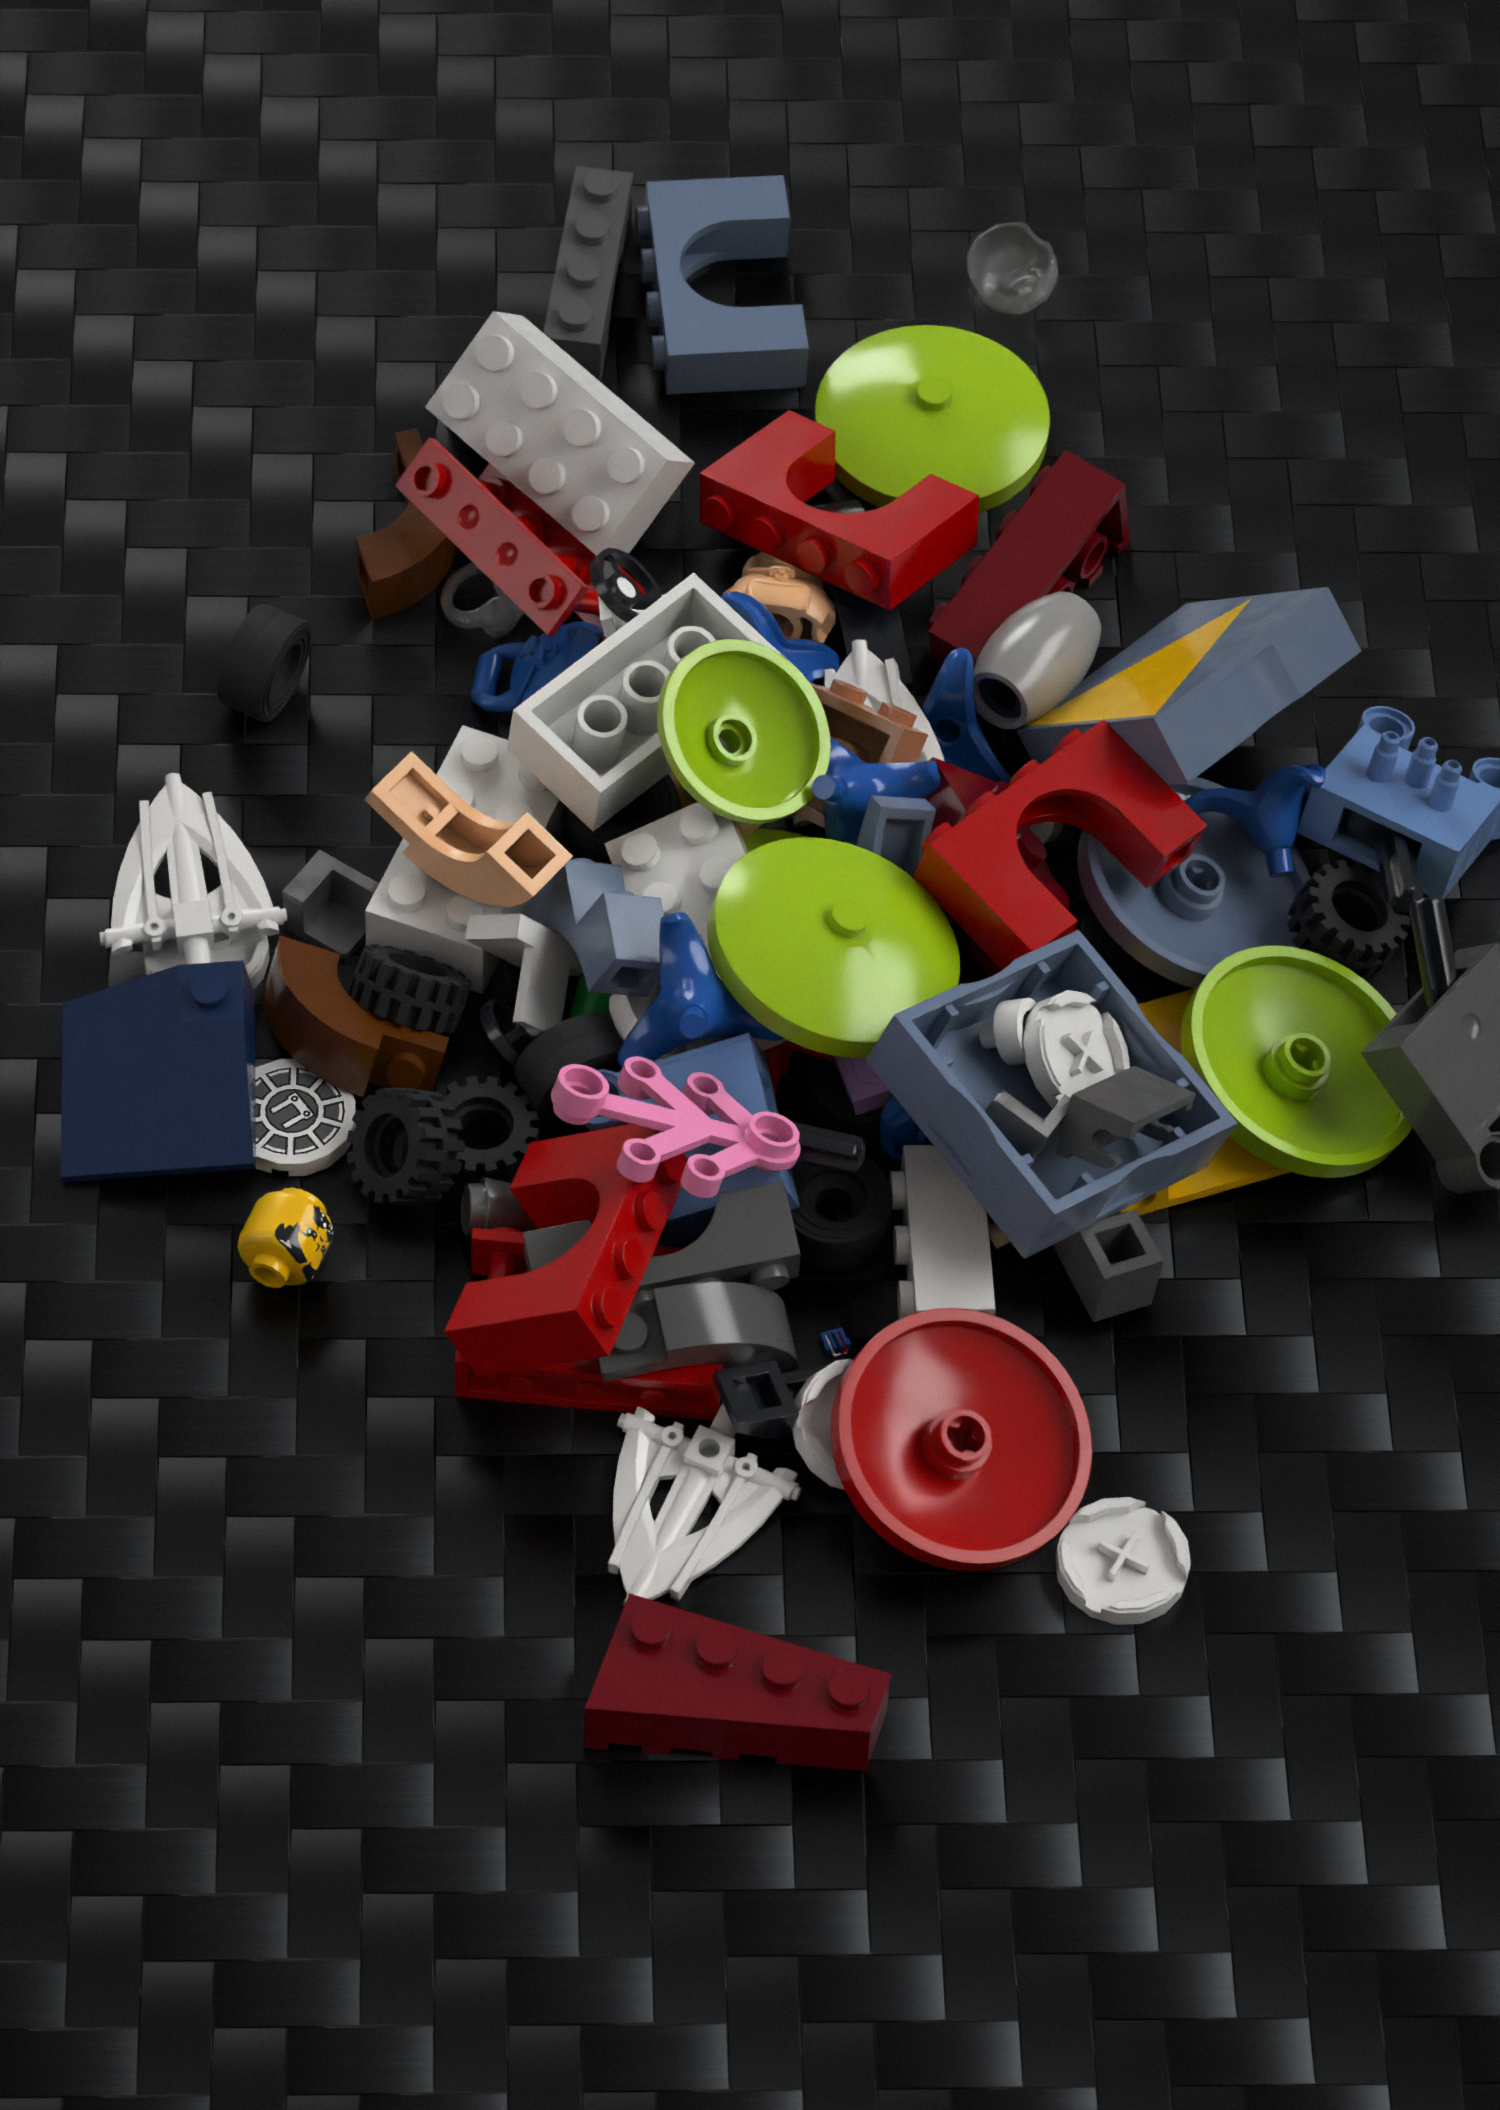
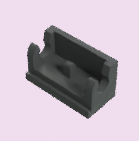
(1117, 1110)

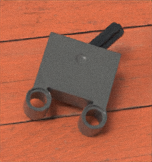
(1445, 1053)

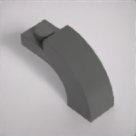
(701, 1326)

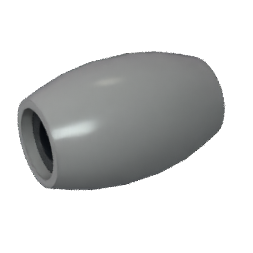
(1035, 659)

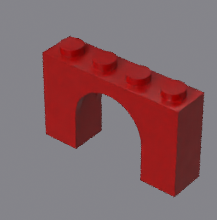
(876, 554)
(1085, 783)
(581, 1298)

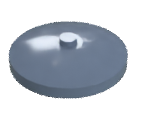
(1201, 908)

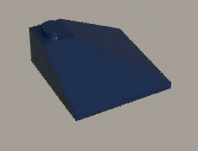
(160, 1075)

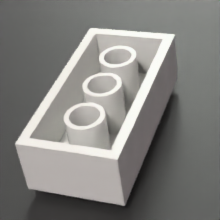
(559, 434)
(596, 723)
(683, 864)
(424, 915)

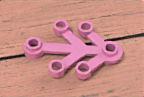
(756, 1141)

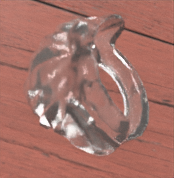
(495, 616)

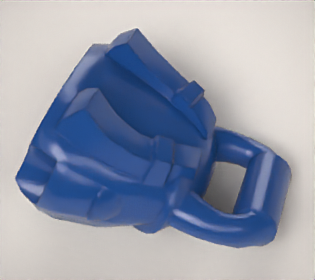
(534, 666)

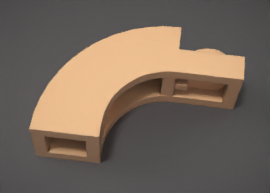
(460, 846)

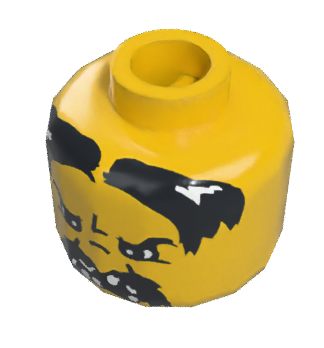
(285, 1236)

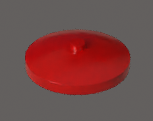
(961, 1439)

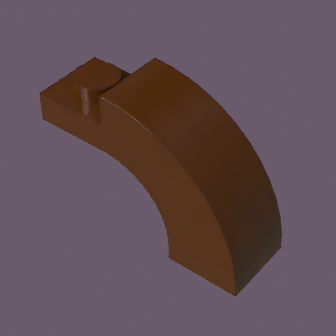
(407, 556)
(334, 1034)

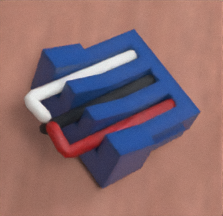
(835, 1342)

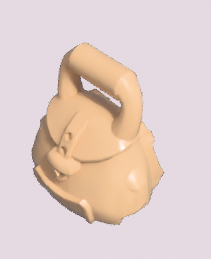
(790, 596)

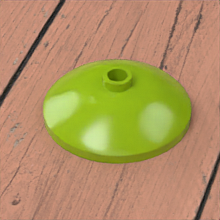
(764, 716)

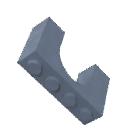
(704, 342)

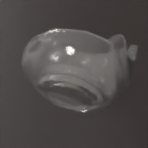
(1012, 268)

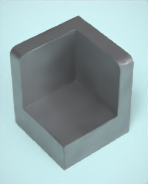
(329, 905)
(1022, 1126)

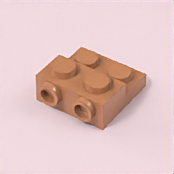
(868, 733)

